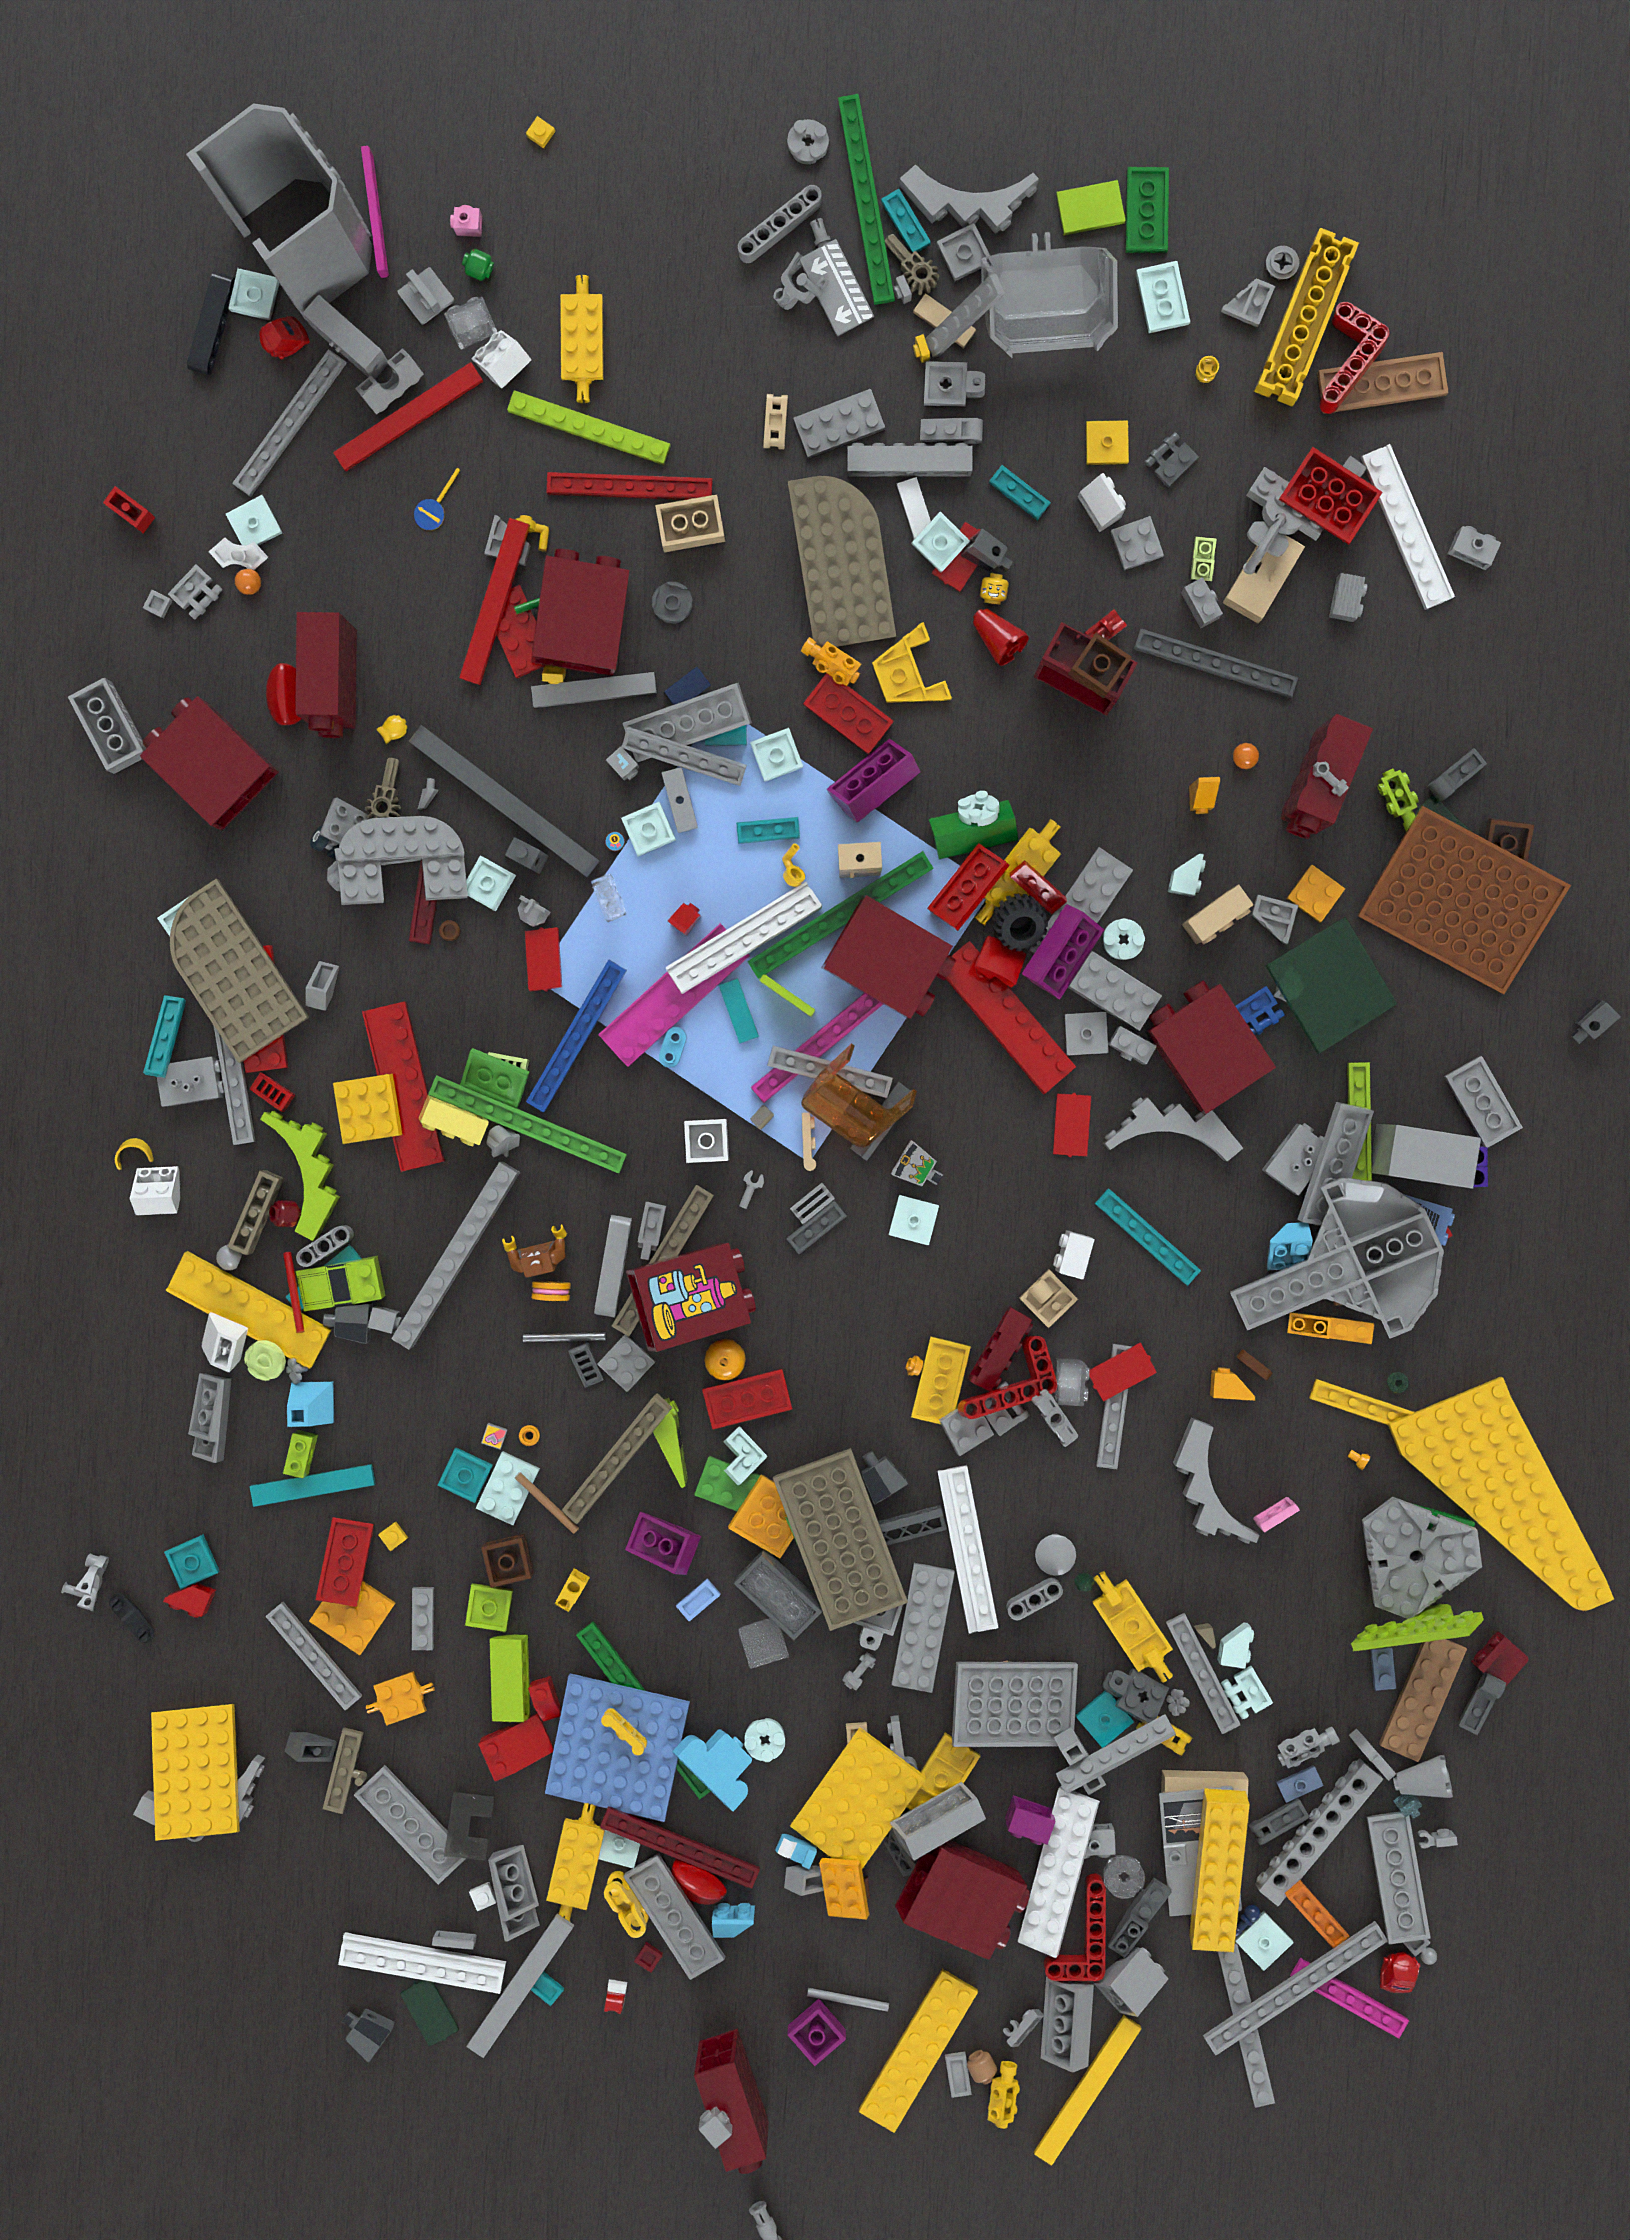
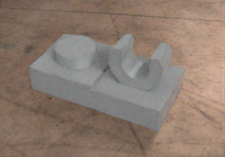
(1021, 2031)

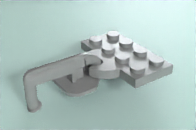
(1278, 519)

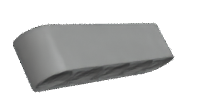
(777, 233)
(613, 1266)

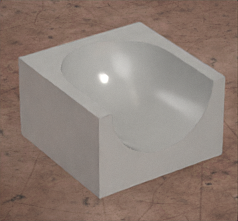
(1425, 1155)

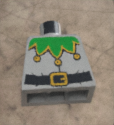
(916, 1166)

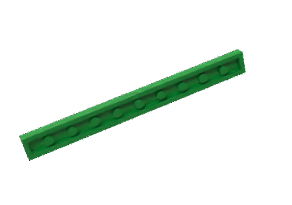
(866, 199)
(838, 915)
(620, 1674)

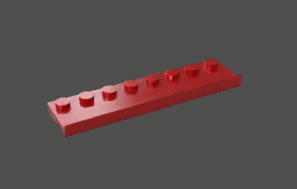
(1009, 1021)
(397, 1054)

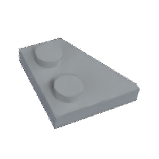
(1250, 303)
(495, 539)
(1275, 916)

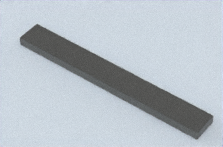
(1215, 663)

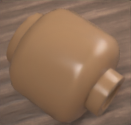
(981, 2067)

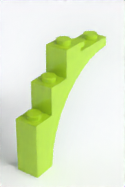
(305, 1143)

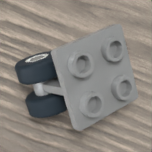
(338, 822)

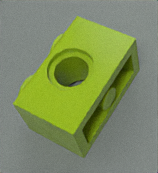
(300, 1454)

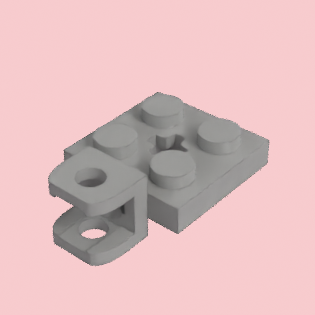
(962, 384)
(877, 1625)

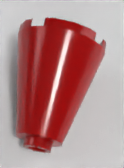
(999, 636)

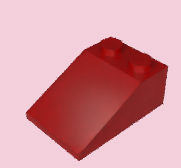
(515, 1747)

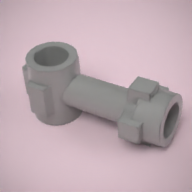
(1322, 769)
(852, 1679)

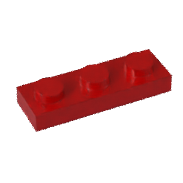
(1038, 887)

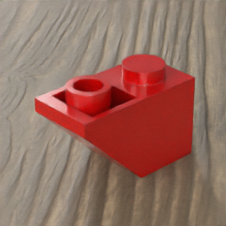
(193, 1599)

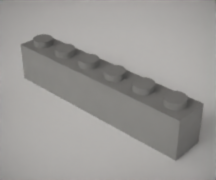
(909, 460)

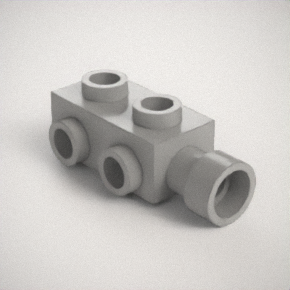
(1302, 1744)

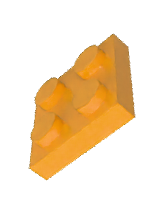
(1315, 893)

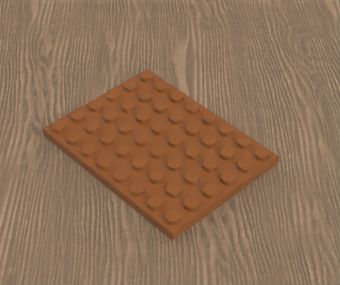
(1463, 900)

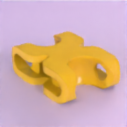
(625, 1904)

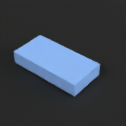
(698, 1599)

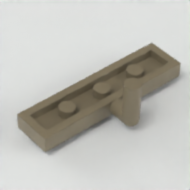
(344, 1771)

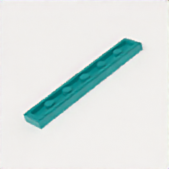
(1147, 1237)
(312, 1485)

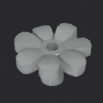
(295, 1370)
(1177, 1702)

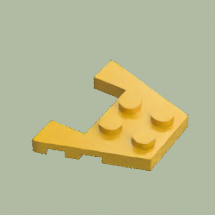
(900, 675)

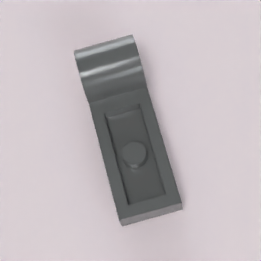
(1457, 775)
(1481, 1702)

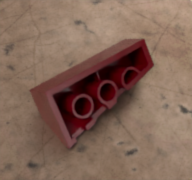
(1000, 1349)

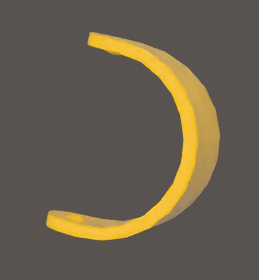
(134, 1142)

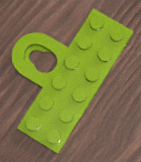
(1432, 1624)

